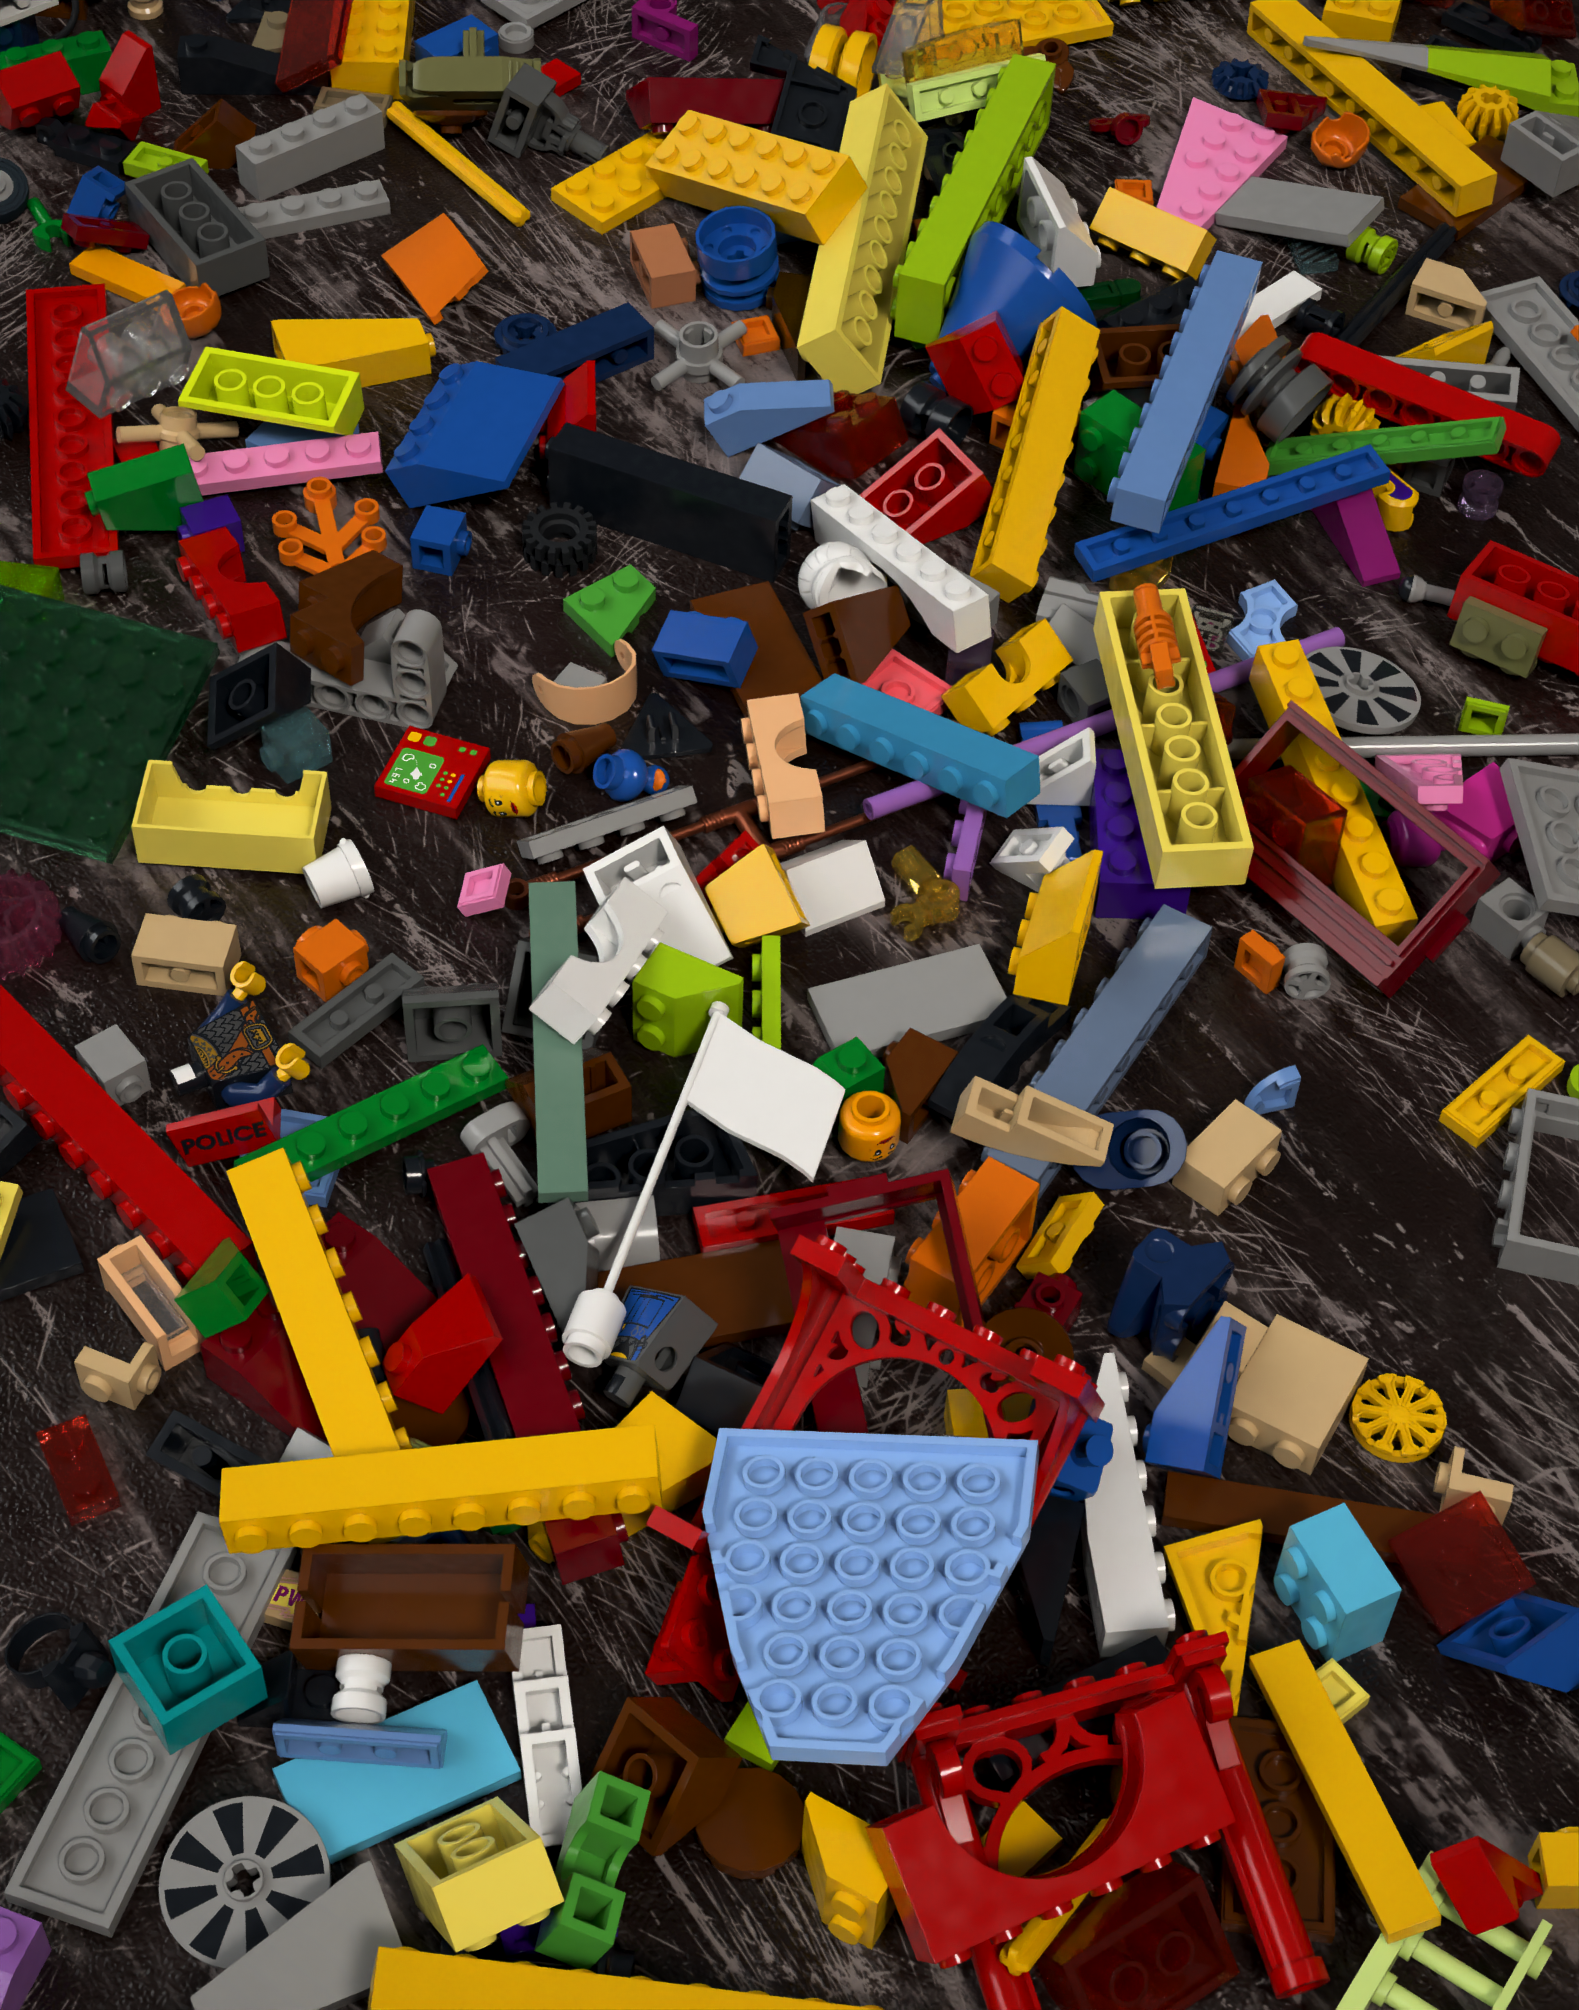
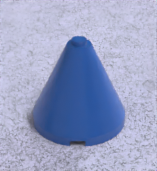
(1008, 277)

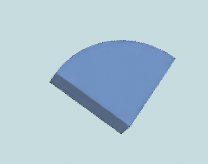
(1275, 1091)

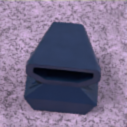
(1170, 1291)

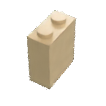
(1294, 1394)

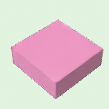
(484, 890)

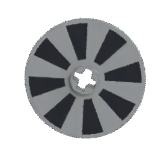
(1365, 690)
(203, 1867)

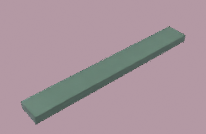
(556, 1060)

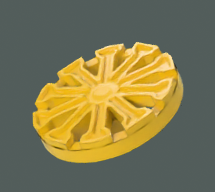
(1397, 1418)

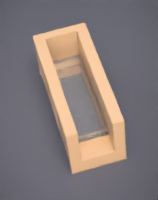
(147, 1297)

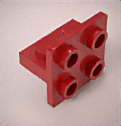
(694, 1636)

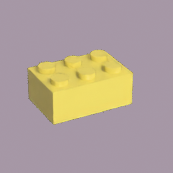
(479, 1875)

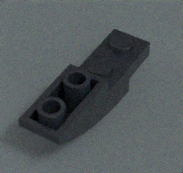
(999, 1048)

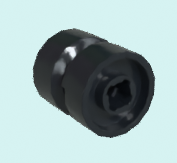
(929, 408)

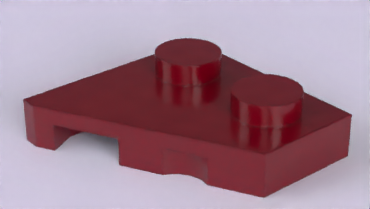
(1289, 110)

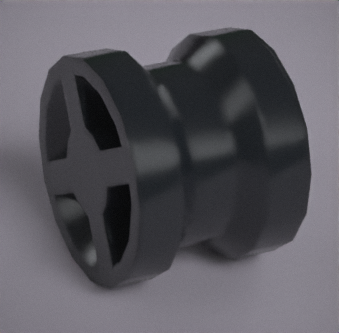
(195, 900)

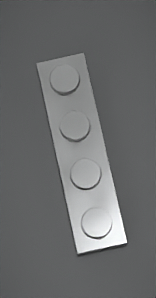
(318, 209)
(590, 830)

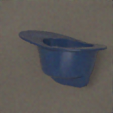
(1142, 1151)

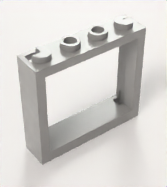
(1519, 1253)

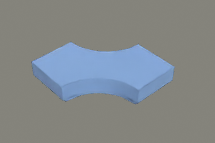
(1265, 612)

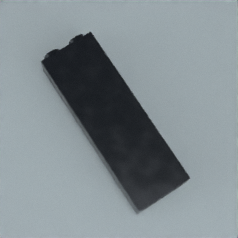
(671, 501)

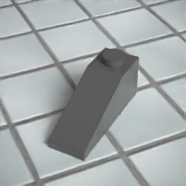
(562, 1254)

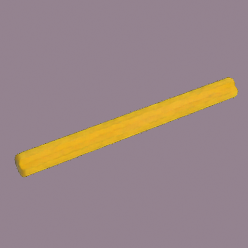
(458, 164)

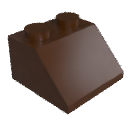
(673, 1757)

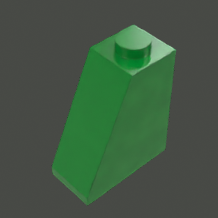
(144, 491)

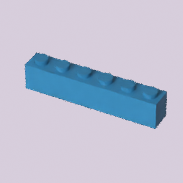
(921, 745)

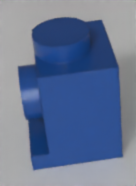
(97, 194)

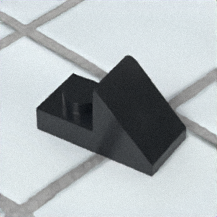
(292, 1693)

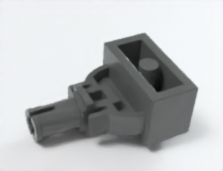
(540, 119)

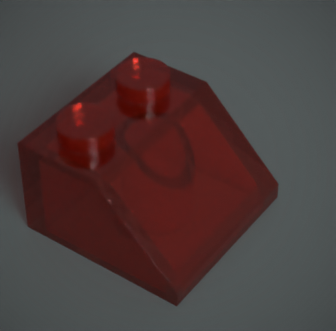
(1297, 818)

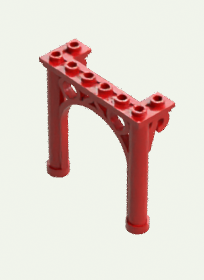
(980, 1733)

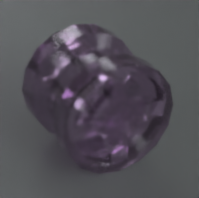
(1480, 495)

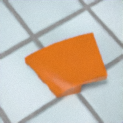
(435, 266)

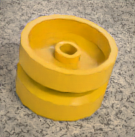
(845, 57)

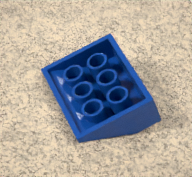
(471, 432)

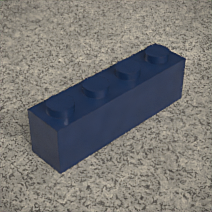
(613, 339)

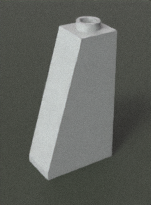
(315, 1958)

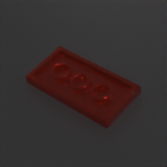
(312, 40)

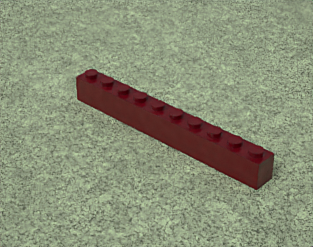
(524, 1362)

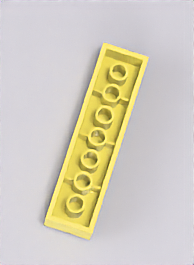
(1174, 751)

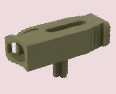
(460, 81)

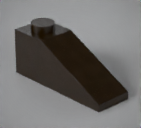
(788, 306)

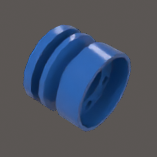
(737, 257)

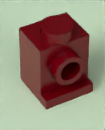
(1055, 1296)

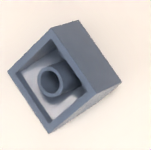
(788, 475)

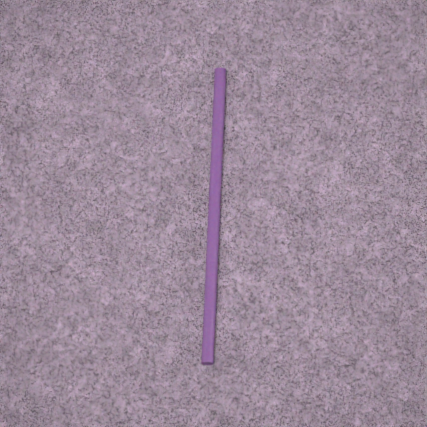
(1101, 724)

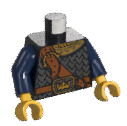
(237, 1052)

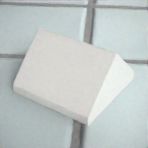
(835, 884)

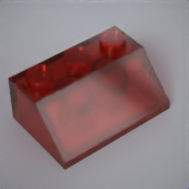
(1141, 1947)

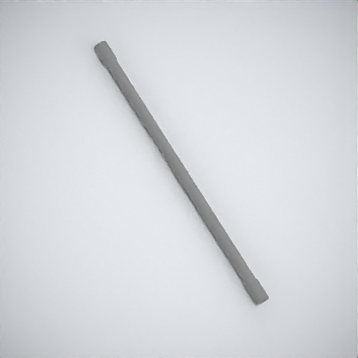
(1446, 744)

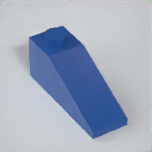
(1196, 1412)

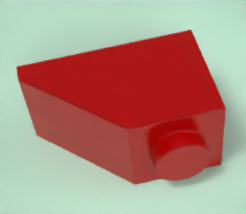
(131, 76)

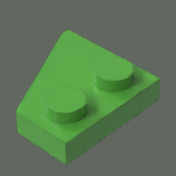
(611, 606)

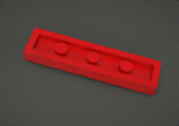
(749, 1222)

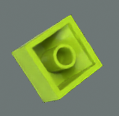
(674, 1000)

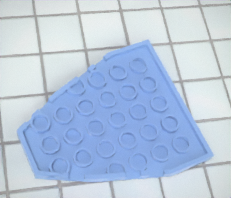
(859, 1575)

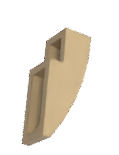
(1030, 1125)

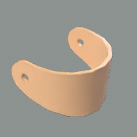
(594, 703)

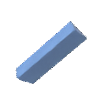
(360, 1743)

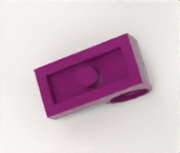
(659, 26)

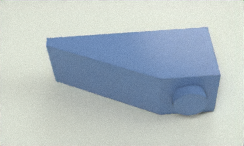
(764, 410)

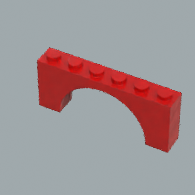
(1164, 1803)

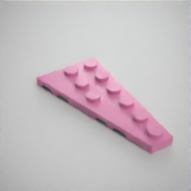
(1214, 160)

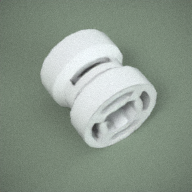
(361, 1686)

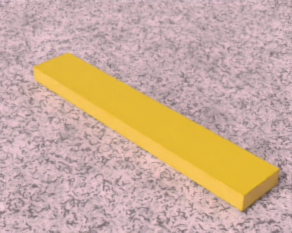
(1345, 1792)

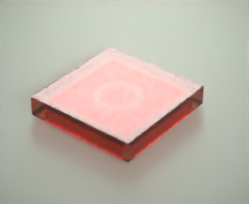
(1461, 1563)

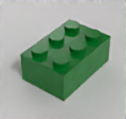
(1106, 435)

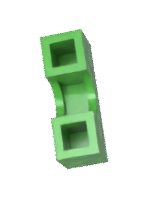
(598, 1837)

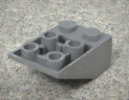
(1544, 150)

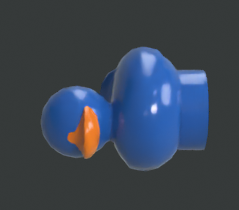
(626, 775)

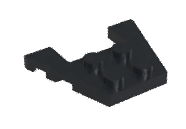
(812, 100)

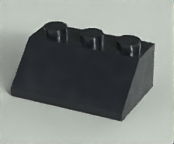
(1156, 307)

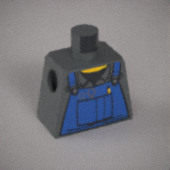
(655, 1342)

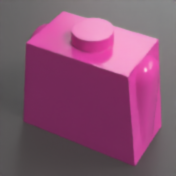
(1484, 815)

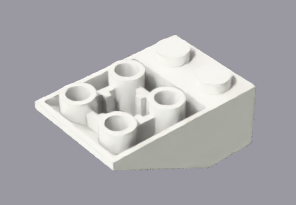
(663, 873)

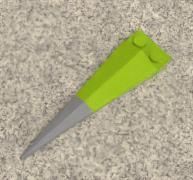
(1529, 76)

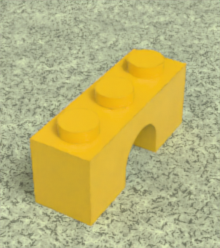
(1031, 663)

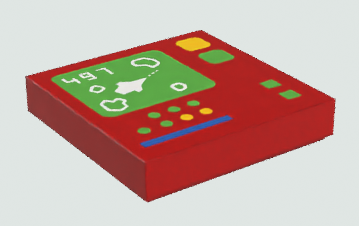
(432, 772)

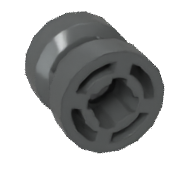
(94, 575)

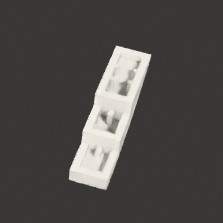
(546, 1733)

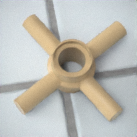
(176, 427)

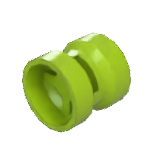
(1373, 250)

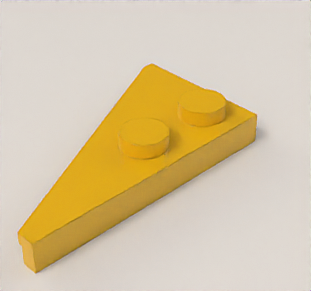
(1217, 1588)

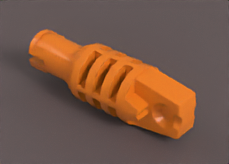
(1155, 635)

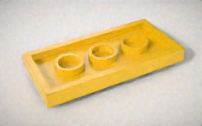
(612, 187)

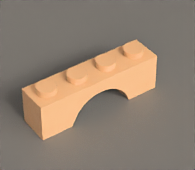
(787, 794)

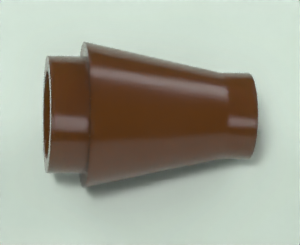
(580, 748)

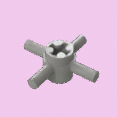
(698, 353)

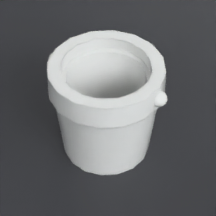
(338, 875)

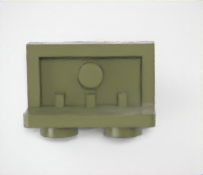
(1498, 637)

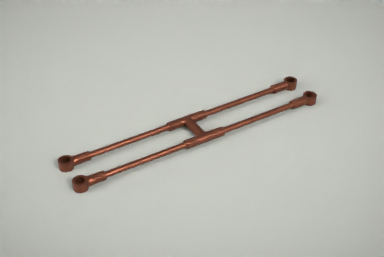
(740, 814)

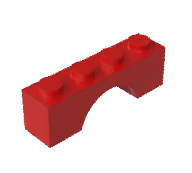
(242, 611)

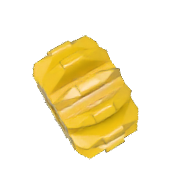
(1487, 111)
(1343, 415)

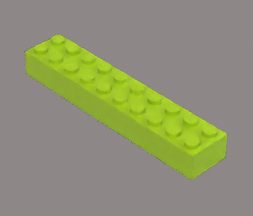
(975, 192)

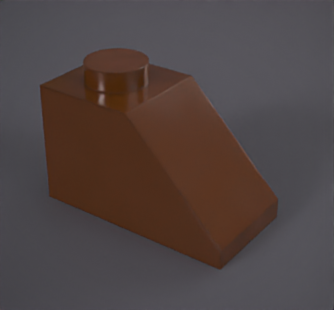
(216, 135)
(911, 1076)

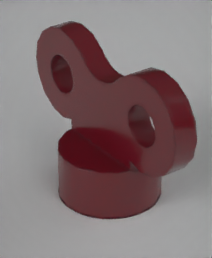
(1124, 127)

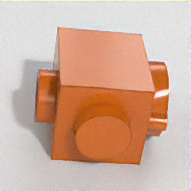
(330, 958)

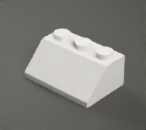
(1054, 226)

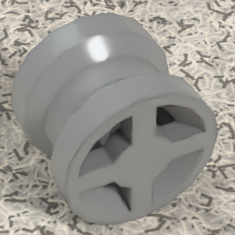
(1306, 971)

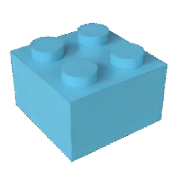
(1336, 1584)

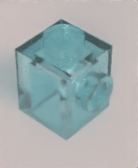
(295, 745)

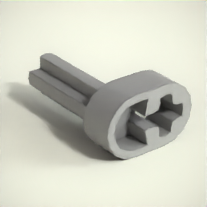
(494, 1134)

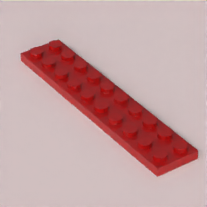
(64, 433)

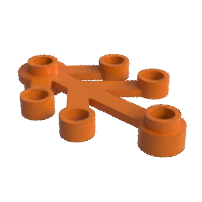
(321, 500)

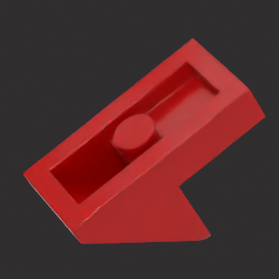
(1484, 1883)

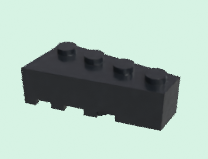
(699, 1170)

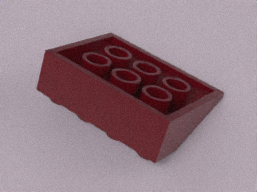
(257, 1358)

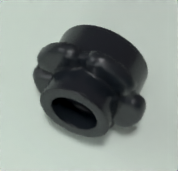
(415, 1174)

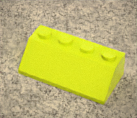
(275, 391)

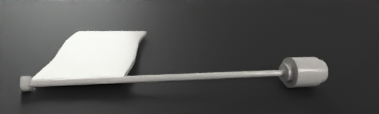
(747, 1093)

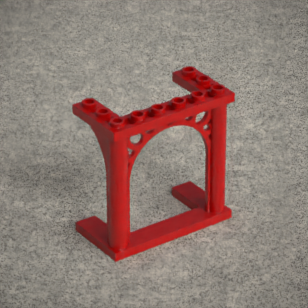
(829, 1303)

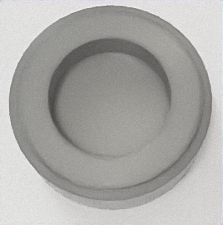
(516, 37)

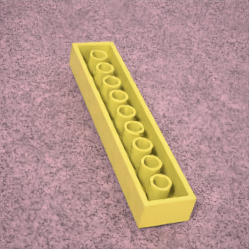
(852, 278)

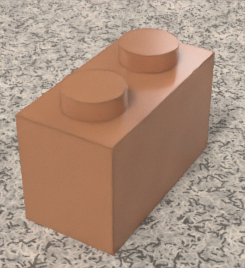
(664, 265)

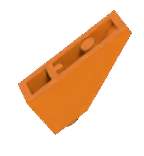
(1242, 457)

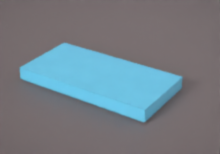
(372, 1802)

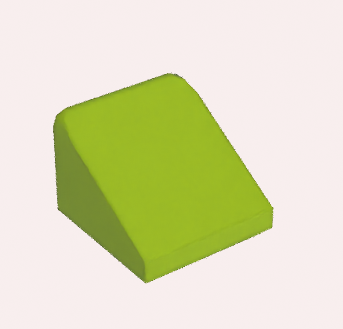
(1483, 717)

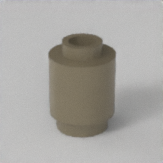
(1552, 964)

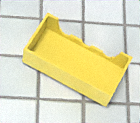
(229, 827)

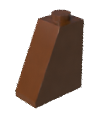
(857, 632)

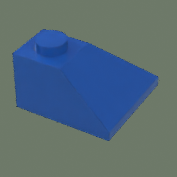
(1524, 1640)

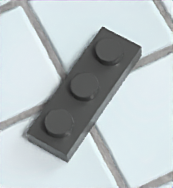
(355, 1010)

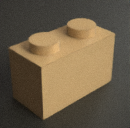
(185, 954)
(1228, 1158)

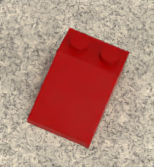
(932, 490)

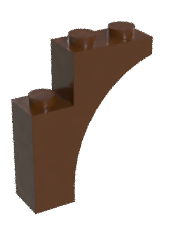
(335, 608)

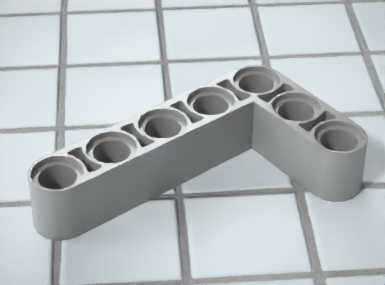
(393, 693)

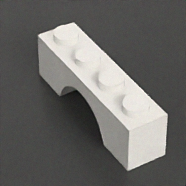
(582, 989)

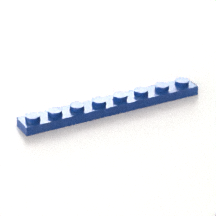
(1233, 512)

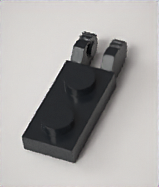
(1481, 24)

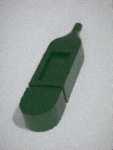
(1111, 294)

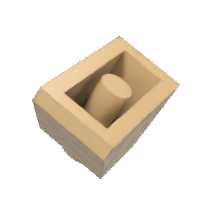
(1445, 297)

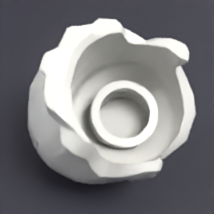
(835, 573)

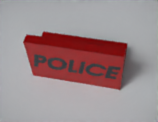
(226, 1132)

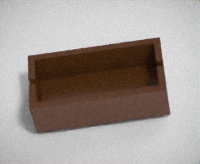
(412, 1606)

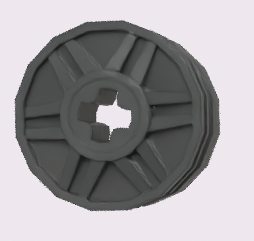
(1279, 389)

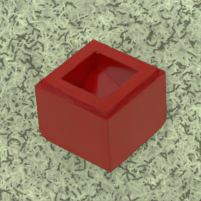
(114, 115)

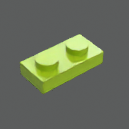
(150, 158)

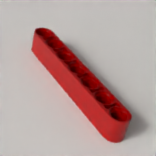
(1419, 399)

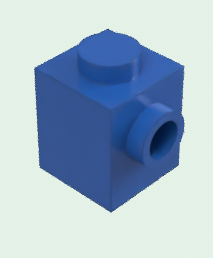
(440, 540)

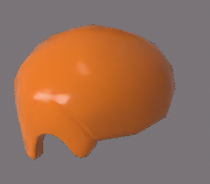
(1341, 140)
(198, 309)

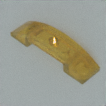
(963, 50)

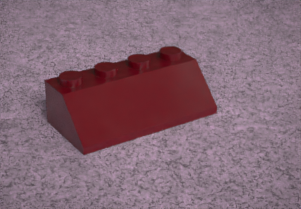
(662, 101)

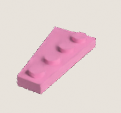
(1427, 778)

